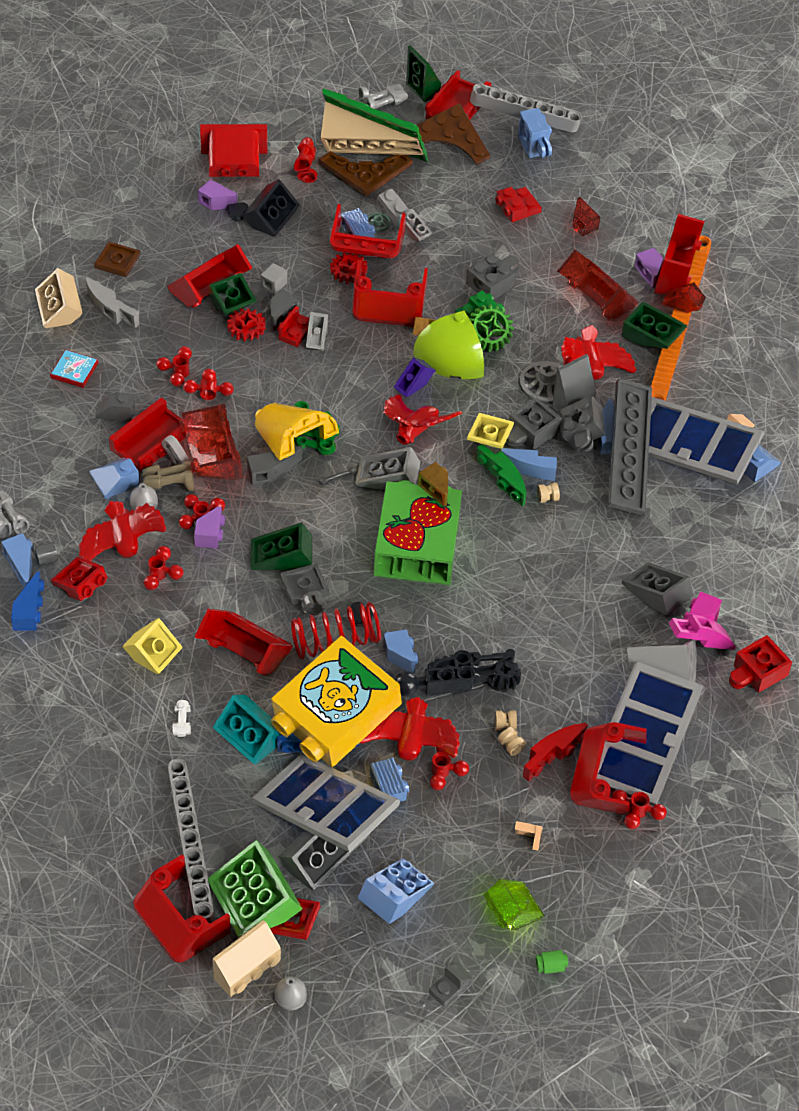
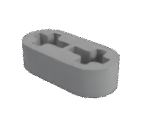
(174, 450)

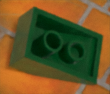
(420, 76)
(651, 327)
(282, 549)

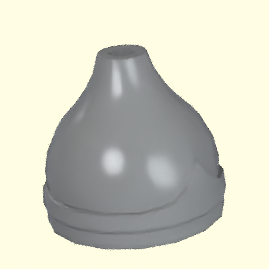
(143, 494)
(290, 993)

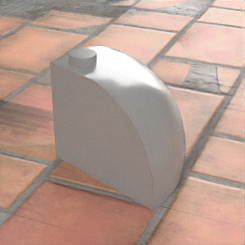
(673, 656)

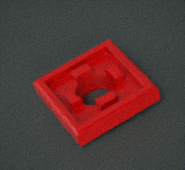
(303, 928)

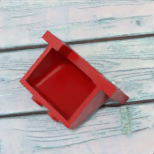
(233, 148)

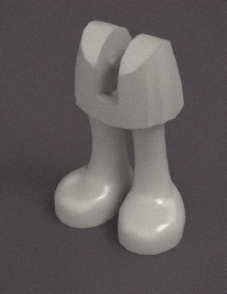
(392, 94)
(19, 522)

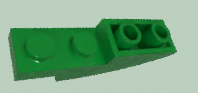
(507, 474)

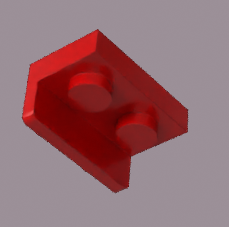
(293, 328)

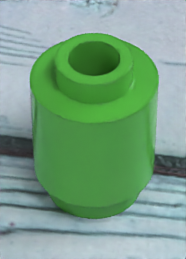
(551, 962)

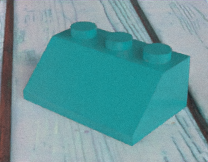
(247, 728)

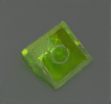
(513, 904)

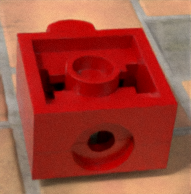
(759, 665)

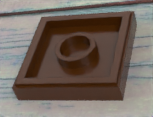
(117, 259)

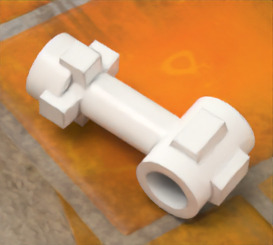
(182, 728)

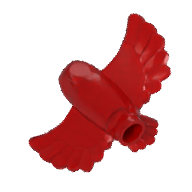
(599, 354)
(413, 422)
(121, 530)
(416, 730)

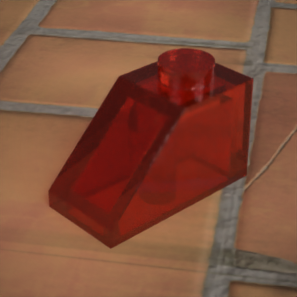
(585, 218)
(685, 298)

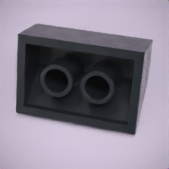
(271, 209)

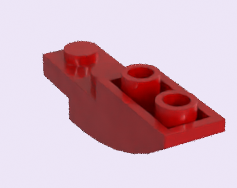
(557, 744)

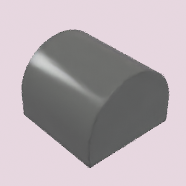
(46, 553)

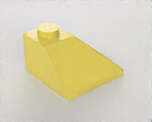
(490, 430)
(153, 646)

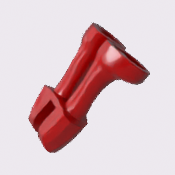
(306, 156)

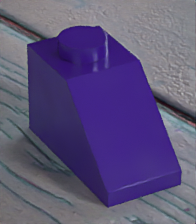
(414, 377)

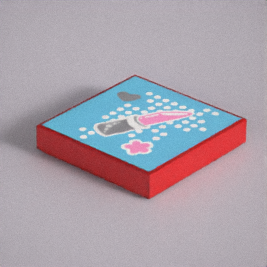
(74, 368)

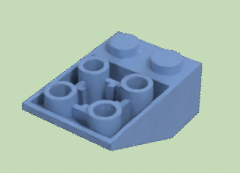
(394, 890)

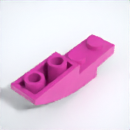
(703, 629)

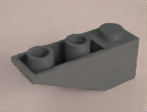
(267, 467)

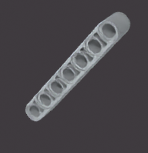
(512, 104)

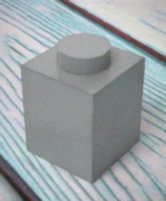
(274, 278)

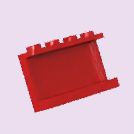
(451, 94)
(144, 434)

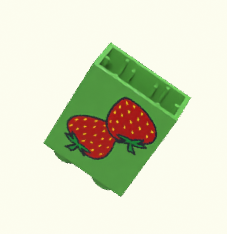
(417, 534)

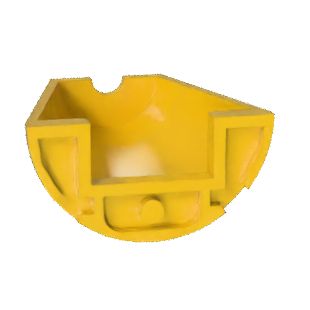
(282, 423)

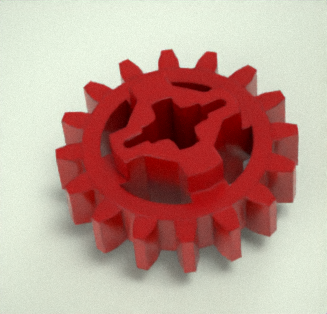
(345, 267)
(246, 324)

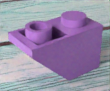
(216, 196)
(208, 529)

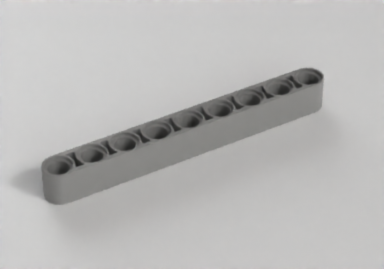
(190, 833)

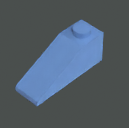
(19, 555)

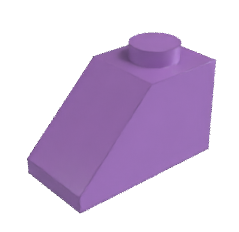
(649, 265)

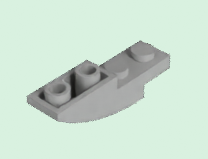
(415, 227)
(105, 301)

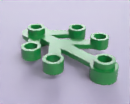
(326, 446)

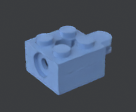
(534, 133)

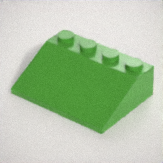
(254, 890)

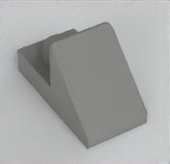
(317, 331)

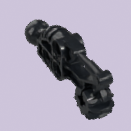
(461, 672)

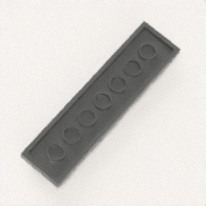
(630, 447)

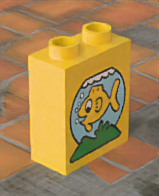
(335, 702)

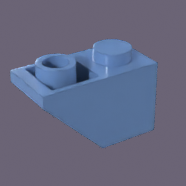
(399, 649)

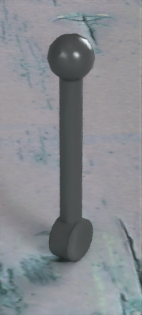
(322, 480)

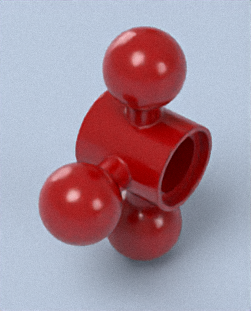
(179, 365)
(208, 386)
(199, 508)
(158, 569)
(439, 773)
(632, 819)

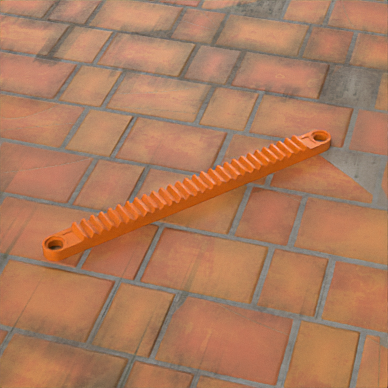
(669, 357)

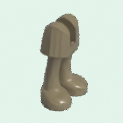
(158, 477)

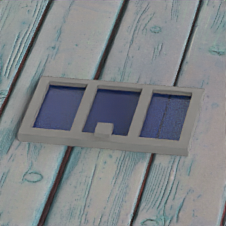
(701, 441)
(665, 709)
(326, 802)

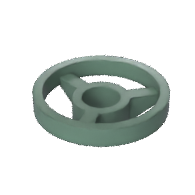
(379, 216)

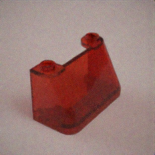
(211, 443)

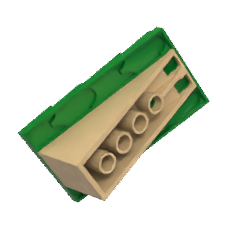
(363, 130)

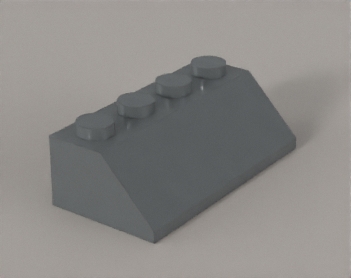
(313, 858)

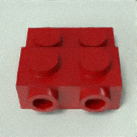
(517, 203)
(80, 578)

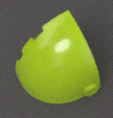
(451, 347)

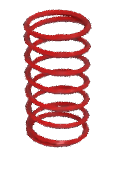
(366, 619)

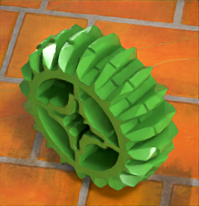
(496, 329)

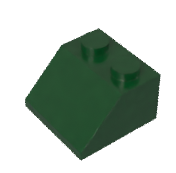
(231, 294)

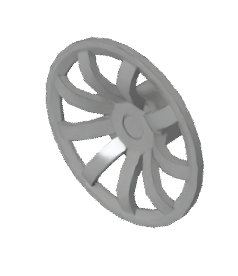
(544, 375)

